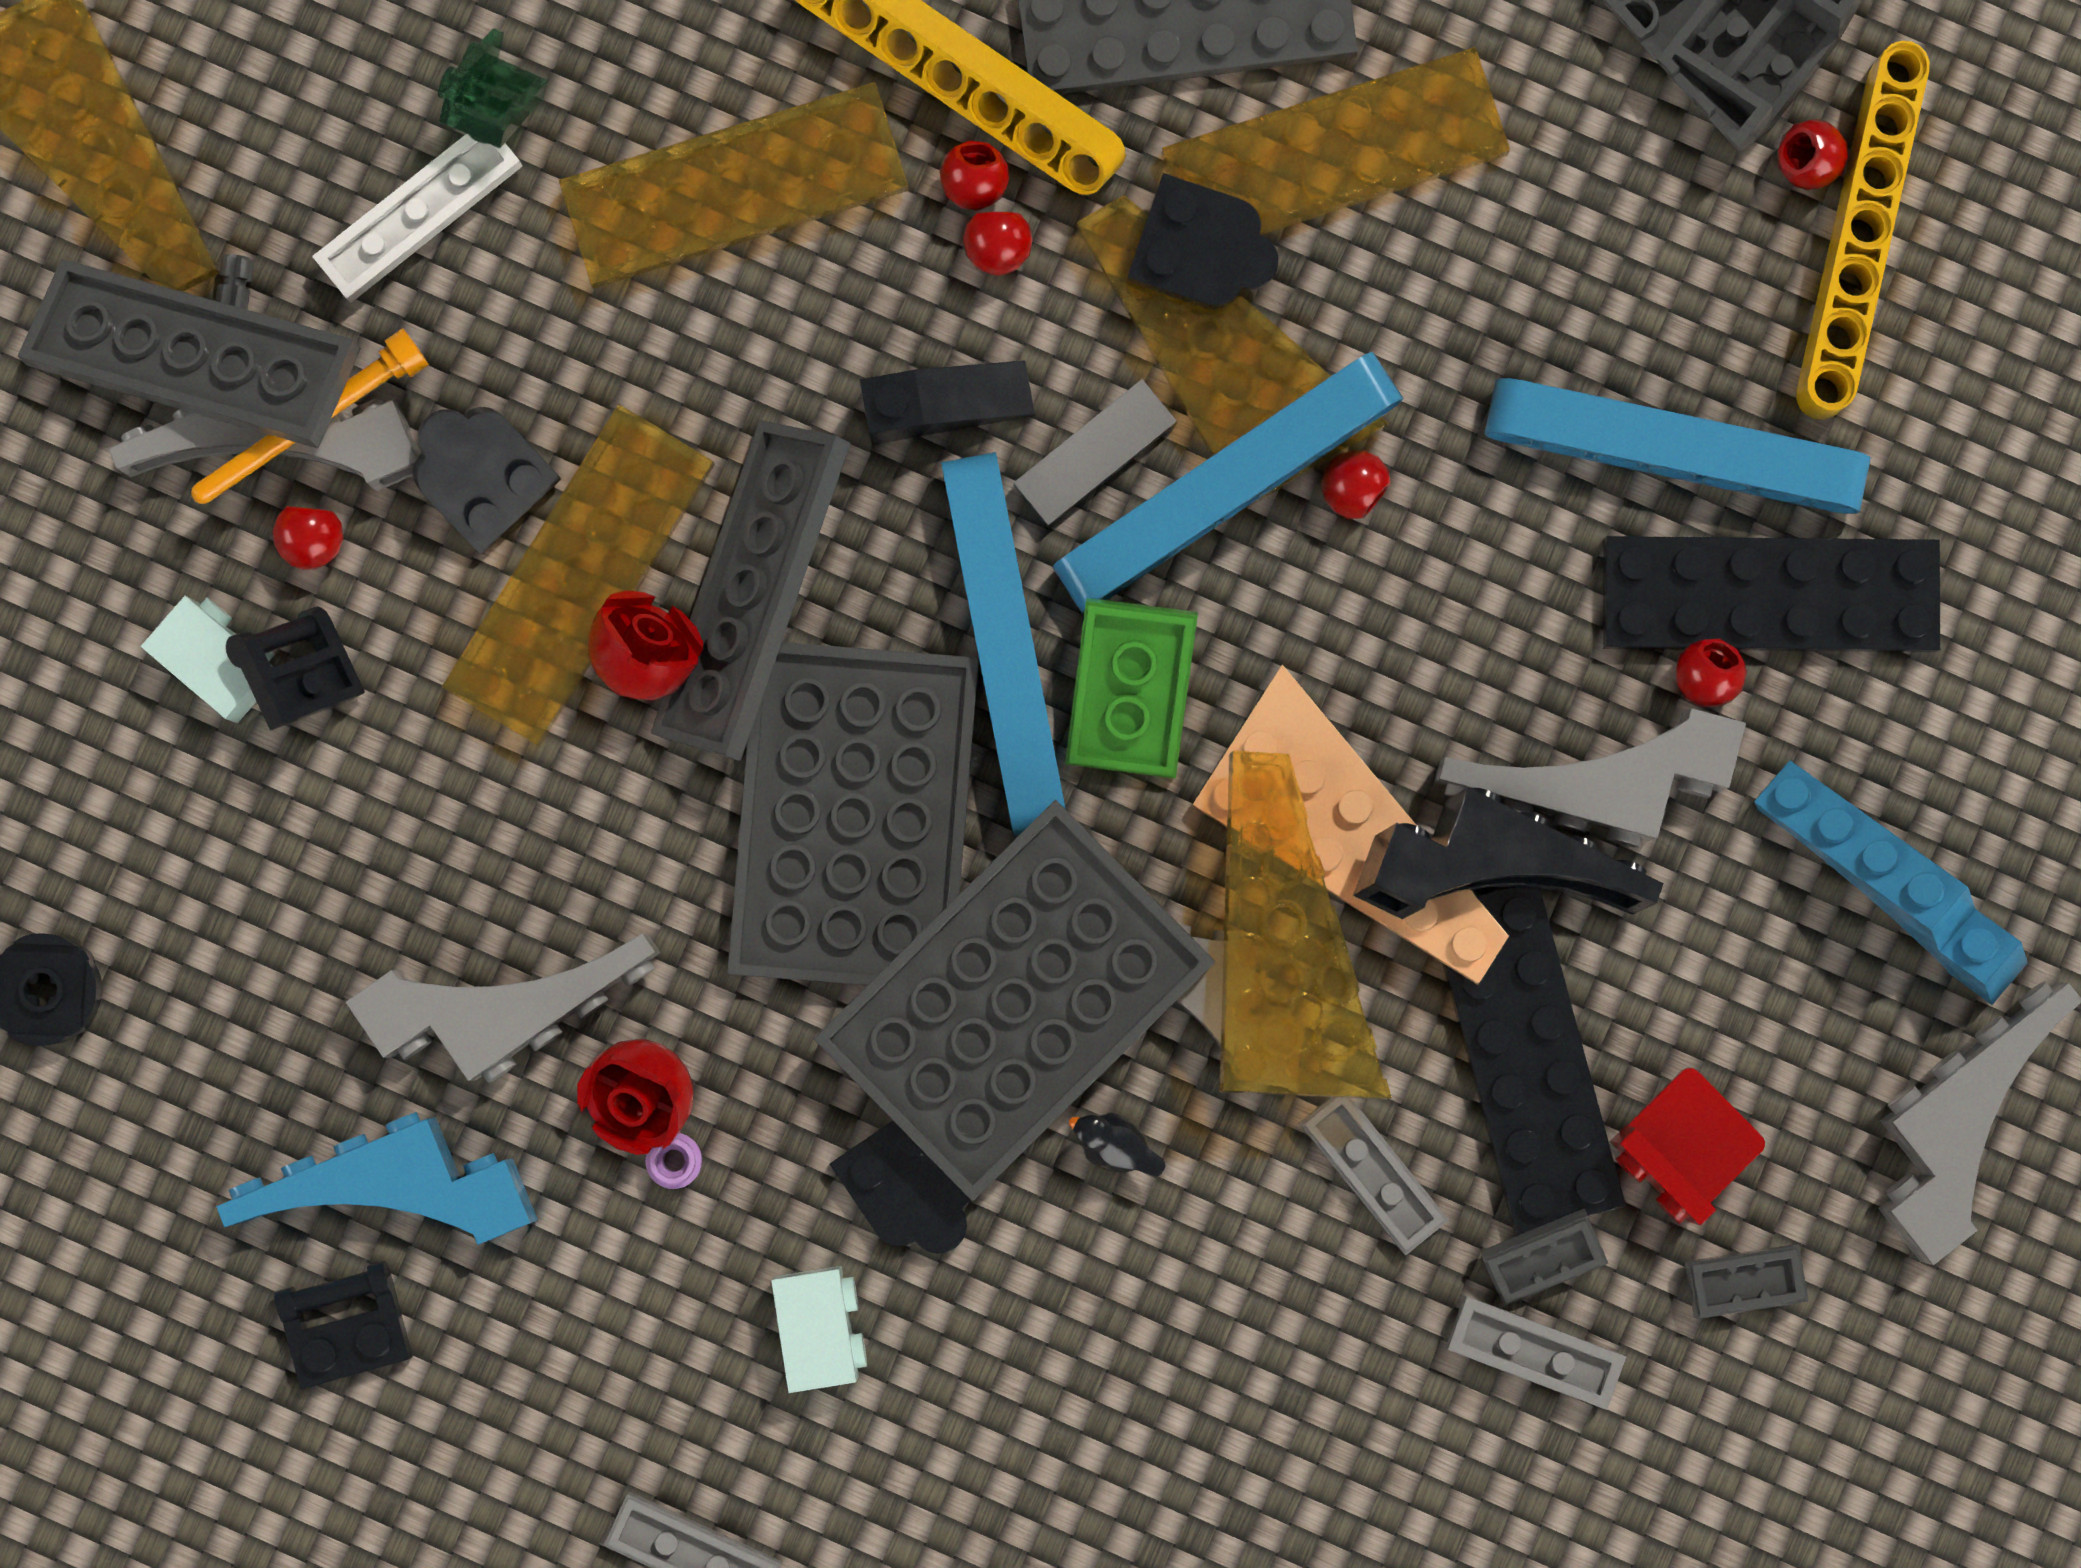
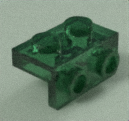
(488, 94)

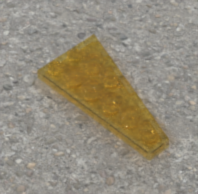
(87, 135)
(1221, 363)
(1287, 972)

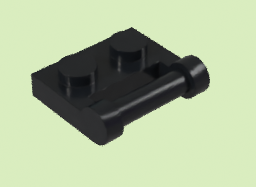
(300, 685)
(349, 1343)

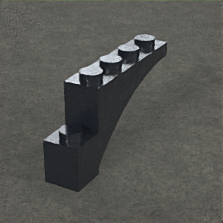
(1492, 845)

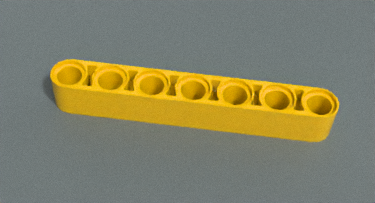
(974, 91)
(1876, 207)

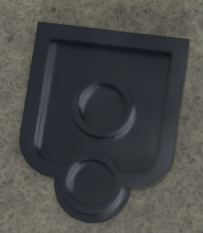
(1201, 246)
(479, 472)
(903, 1191)

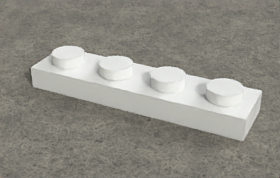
(414, 214)

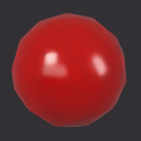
(1812, 154)
(974, 175)
(997, 242)
(1354, 483)
(307, 536)
(1710, 673)

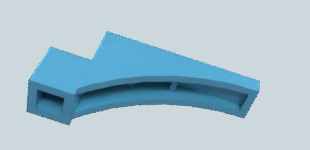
(1898, 880)
(400, 1172)

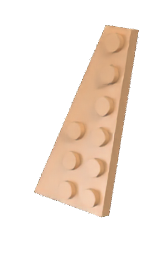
(1344, 814)

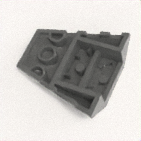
(1738, 56)

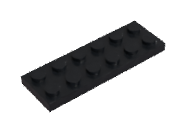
(1772, 593)
(1534, 1072)

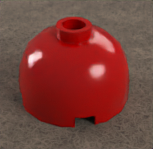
(642, 647)
(637, 1095)

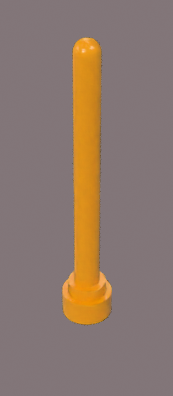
(397, 358)

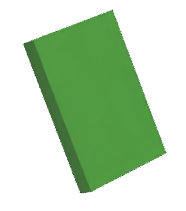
(1131, 688)

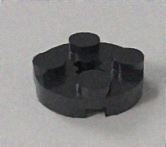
(77, 989)

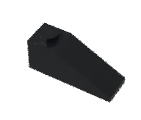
(945, 399)

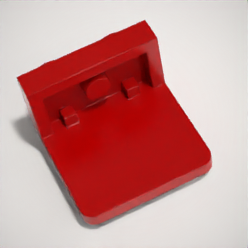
(1687, 1146)

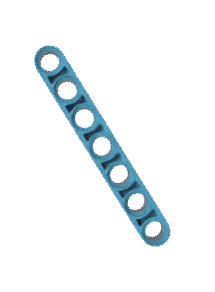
(1677, 446)
(1229, 481)
(1003, 637)

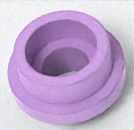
(675, 1179)

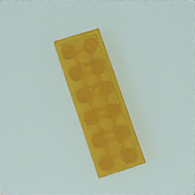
(1350, 143)
(733, 185)
(589, 547)

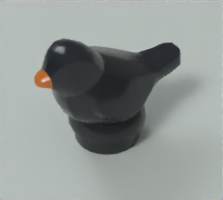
(1115, 1144)

